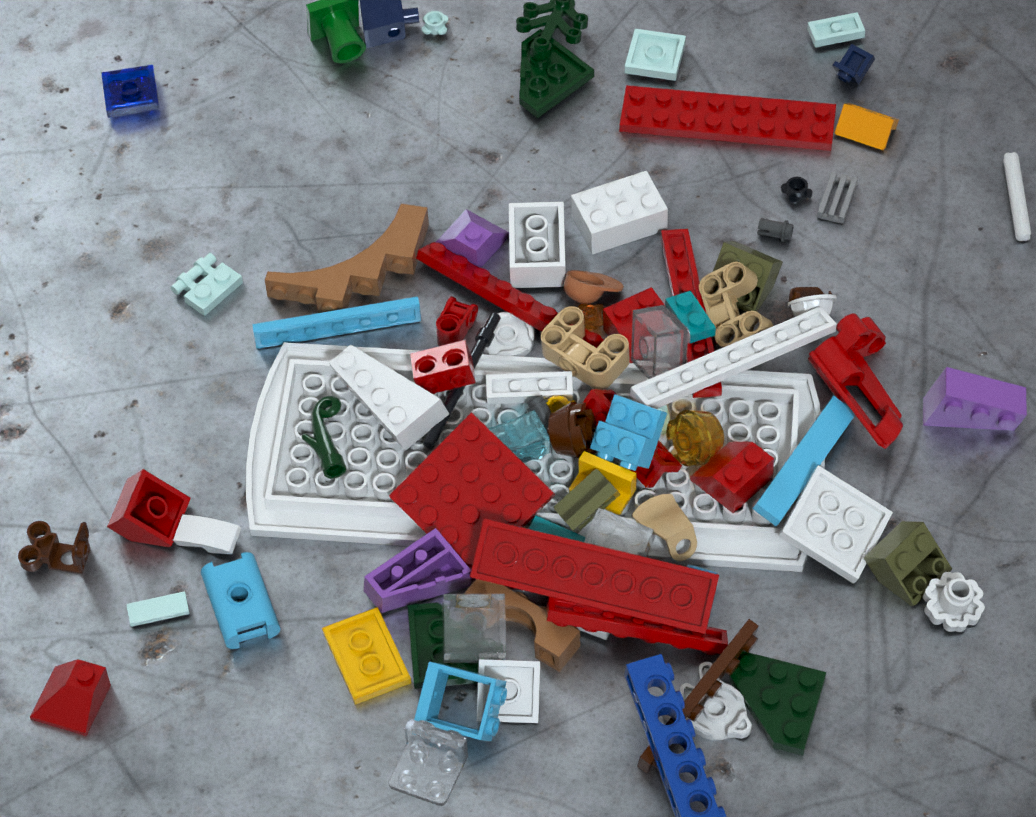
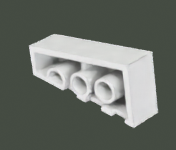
(391, 398)

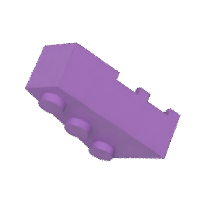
(973, 402)
(417, 574)

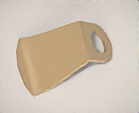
(668, 523)

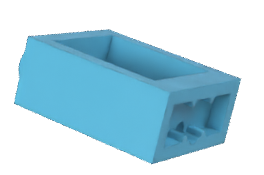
(433, 692)

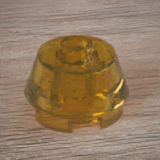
(695, 436)

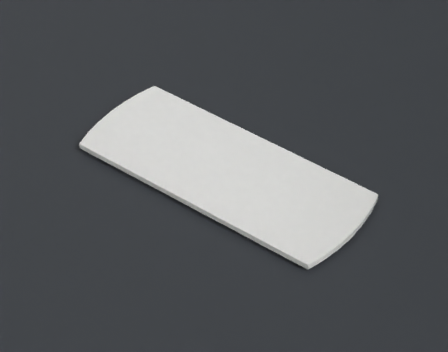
(296, 501)

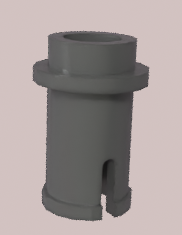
(775, 229)
(541, 408)

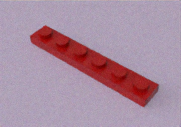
(594, 619)

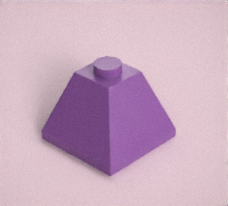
(473, 238)

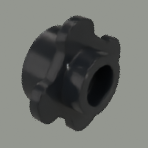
(796, 189)

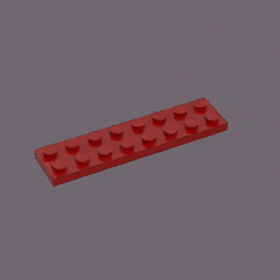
(728, 118)
(594, 576)

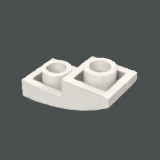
(209, 533)

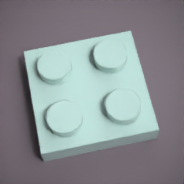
(655, 54)

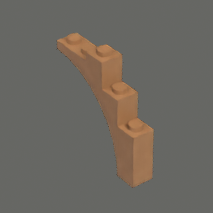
(364, 273)

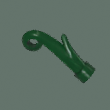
(331, 461)

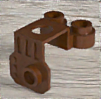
(49, 550)

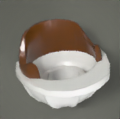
(808, 298)

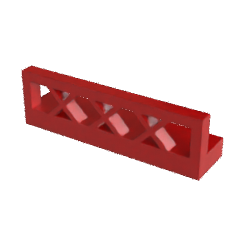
(662, 460)

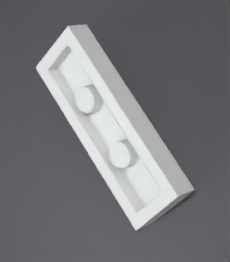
(527, 386)

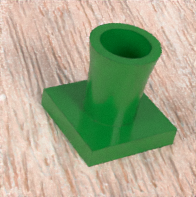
(337, 22)

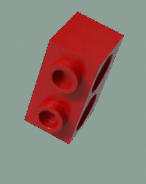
(443, 367)

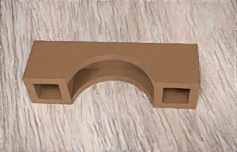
(552, 643)

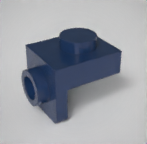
(853, 65)

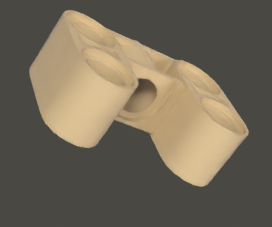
(722, 305)
(580, 357)

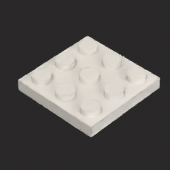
(835, 524)

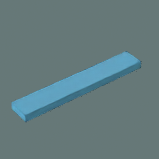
(337, 322)
(803, 460)

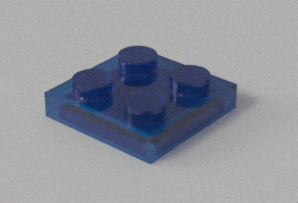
(130, 91)

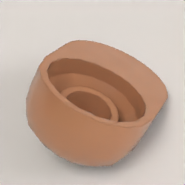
(589, 286)

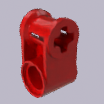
(455, 321)

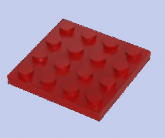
(470, 481)

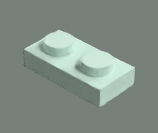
(836, 29)

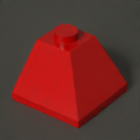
(72, 696)

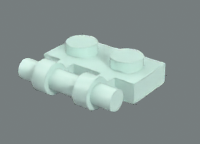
(210, 290)

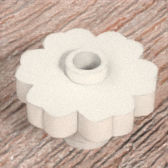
(953, 602)

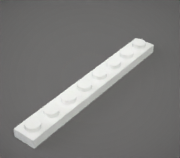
(734, 359)

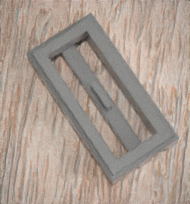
(841, 182)

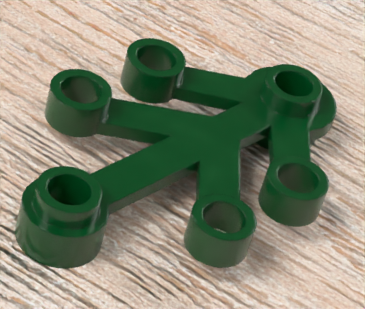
(541, 45)

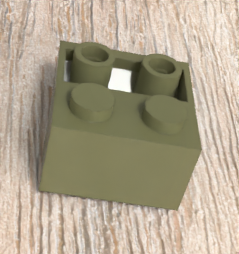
(763, 265)
(907, 561)

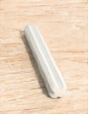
(1017, 196)

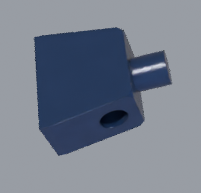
(385, 21)

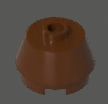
(572, 429)

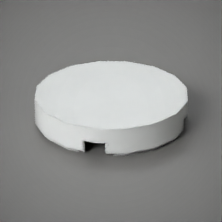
(511, 337)

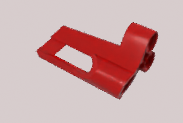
(842, 363)

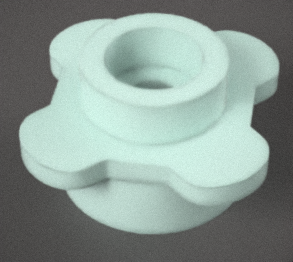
(435, 23)

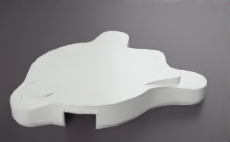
(723, 715)

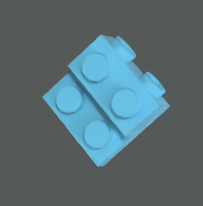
(629, 433)

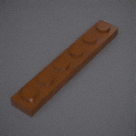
(710, 682)

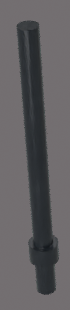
(483, 339)

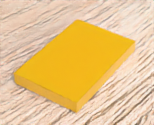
(366, 655)

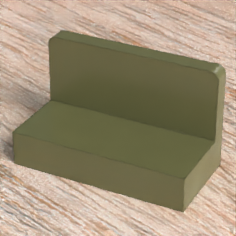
(582, 503)

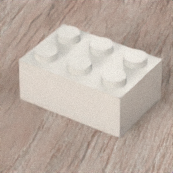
(619, 212)
(537, 244)

